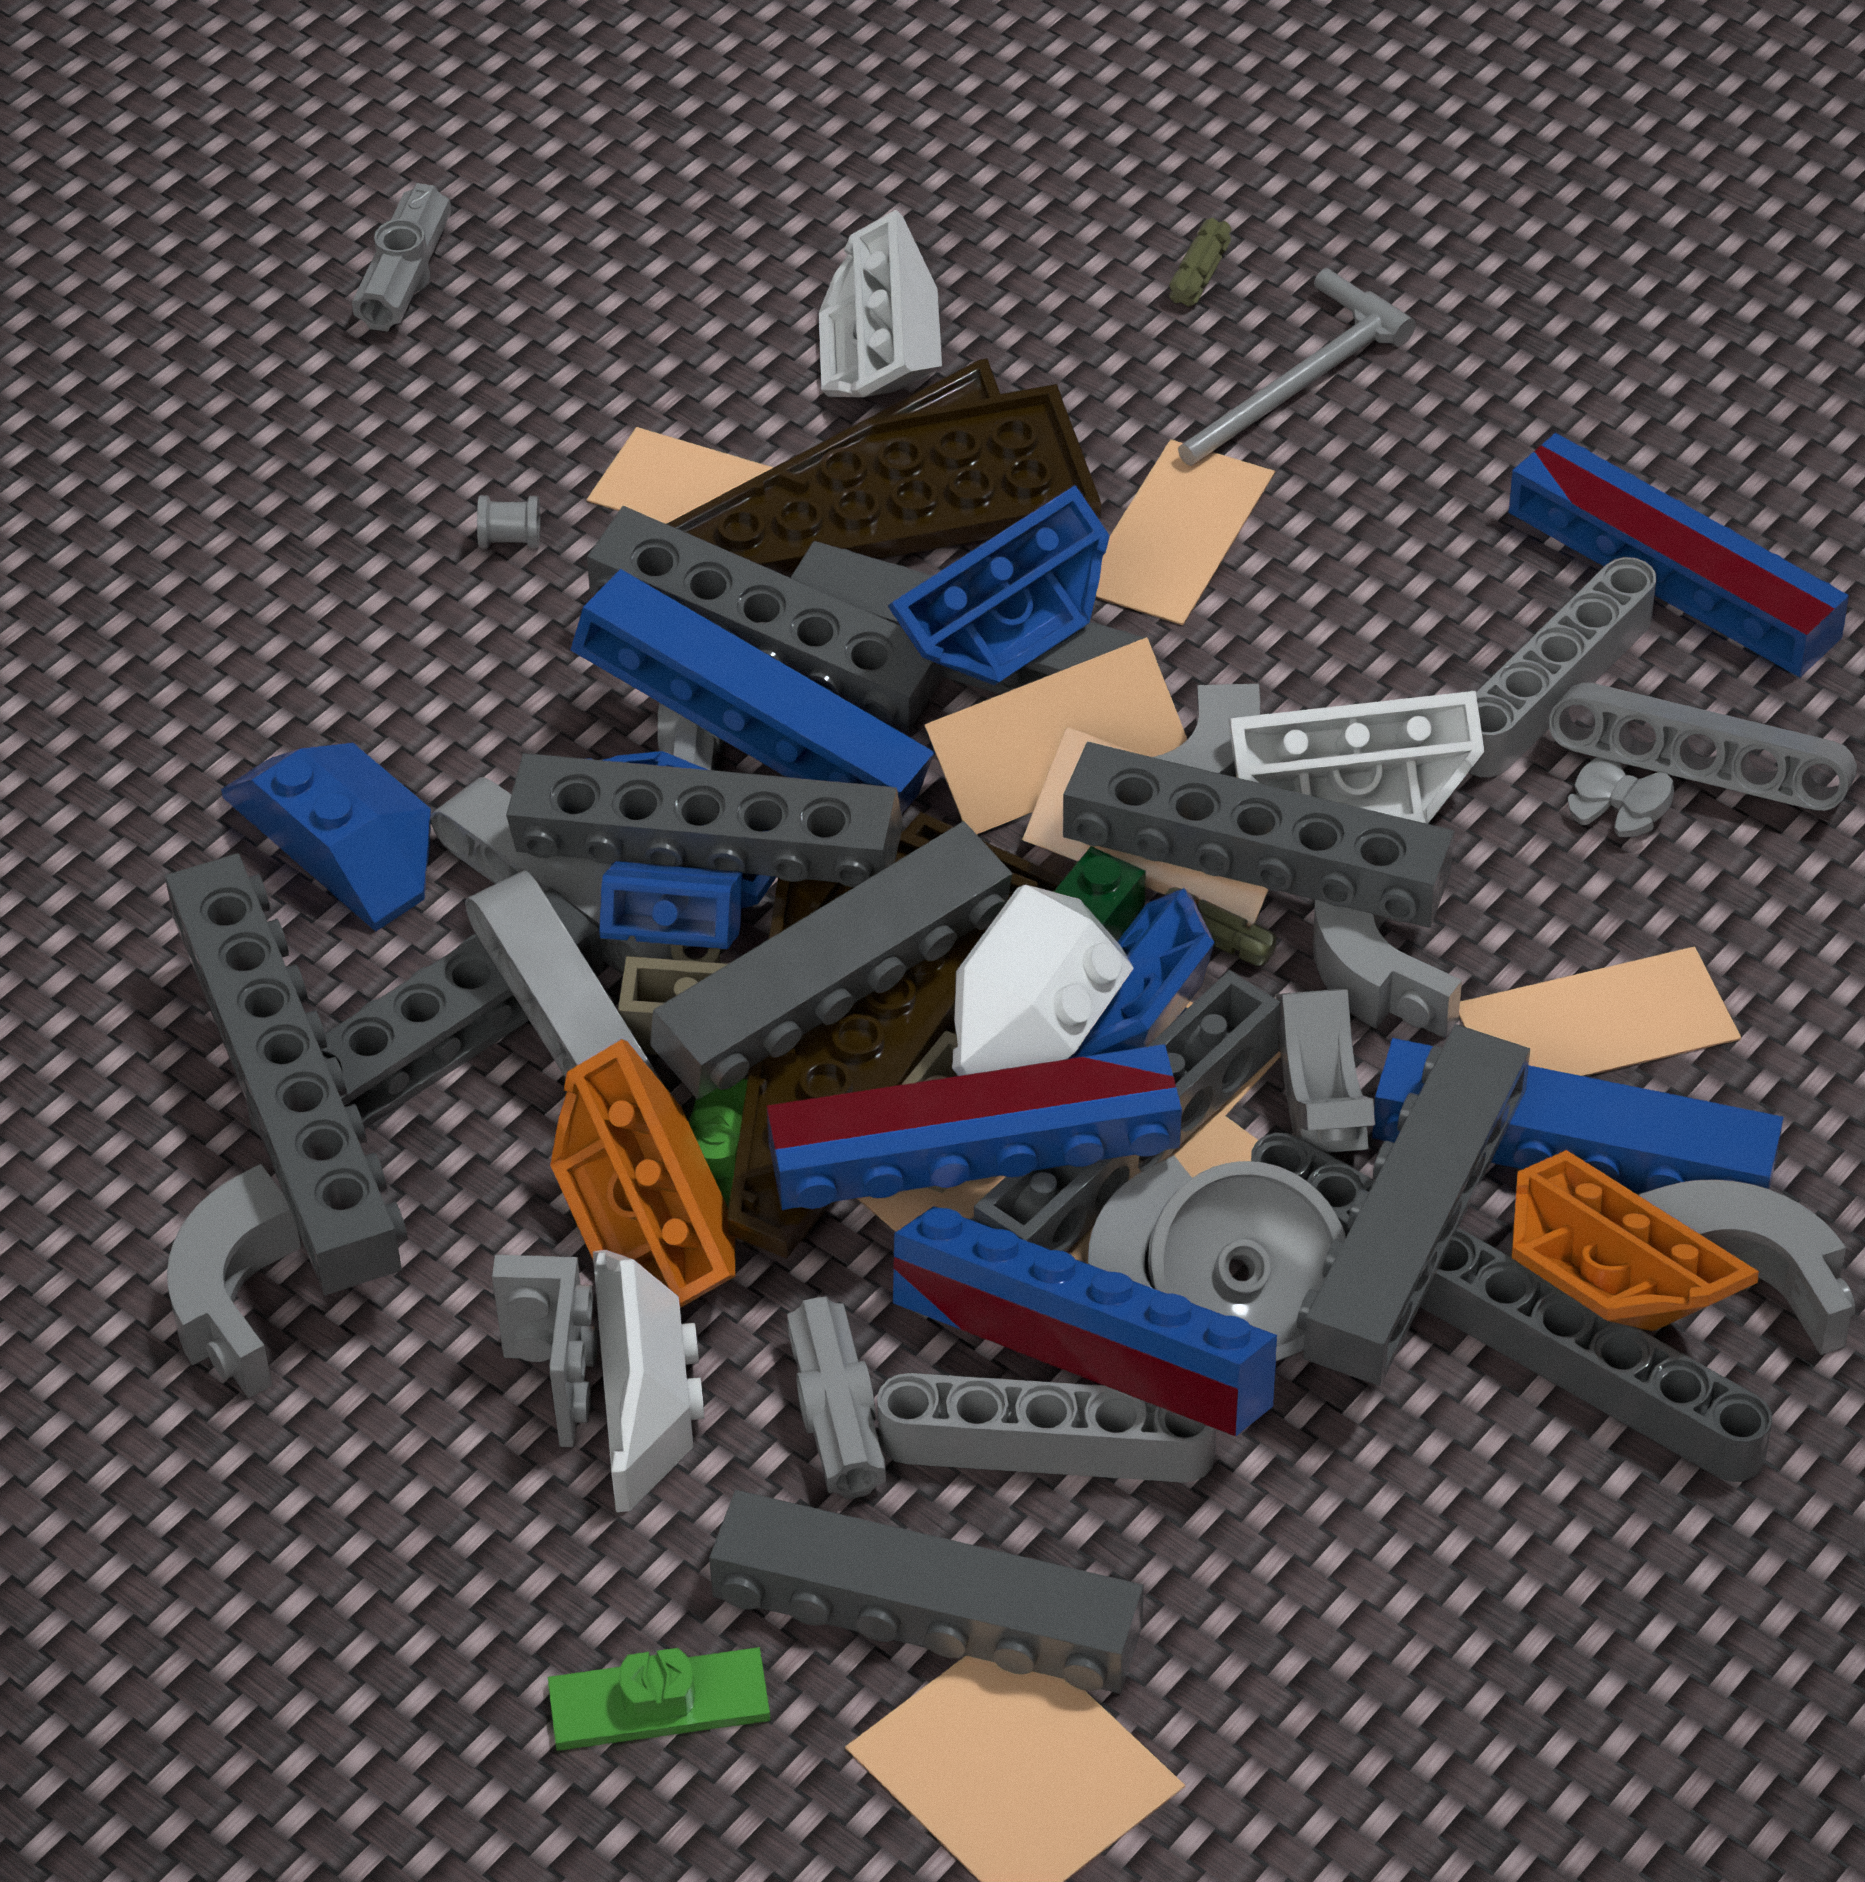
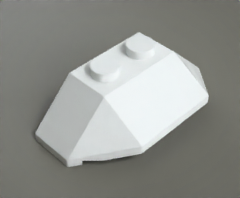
(879, 314)
(1371, 755)
(1034, 983)
(644, 1376)

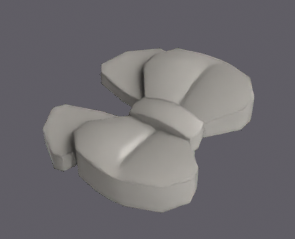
(1638, 801)

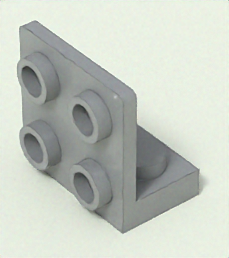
(547, 1317)

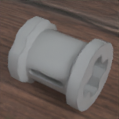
(508, 522)

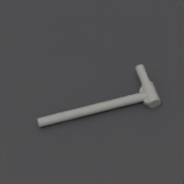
(1373, 320)

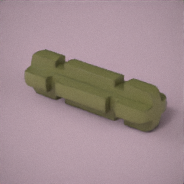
(1200, 262)
(1231, 933)

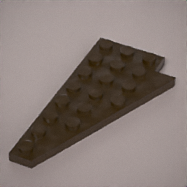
(908, 480)
(864, 1050)

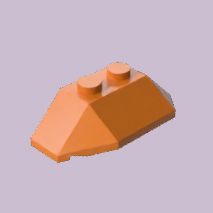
(640, 1175)
(1616, 1247)

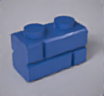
(671, 904)

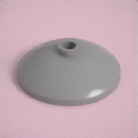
(1249, 1215)

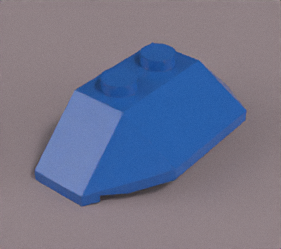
(1010, 593)
(342, 825)
(1169, 960)

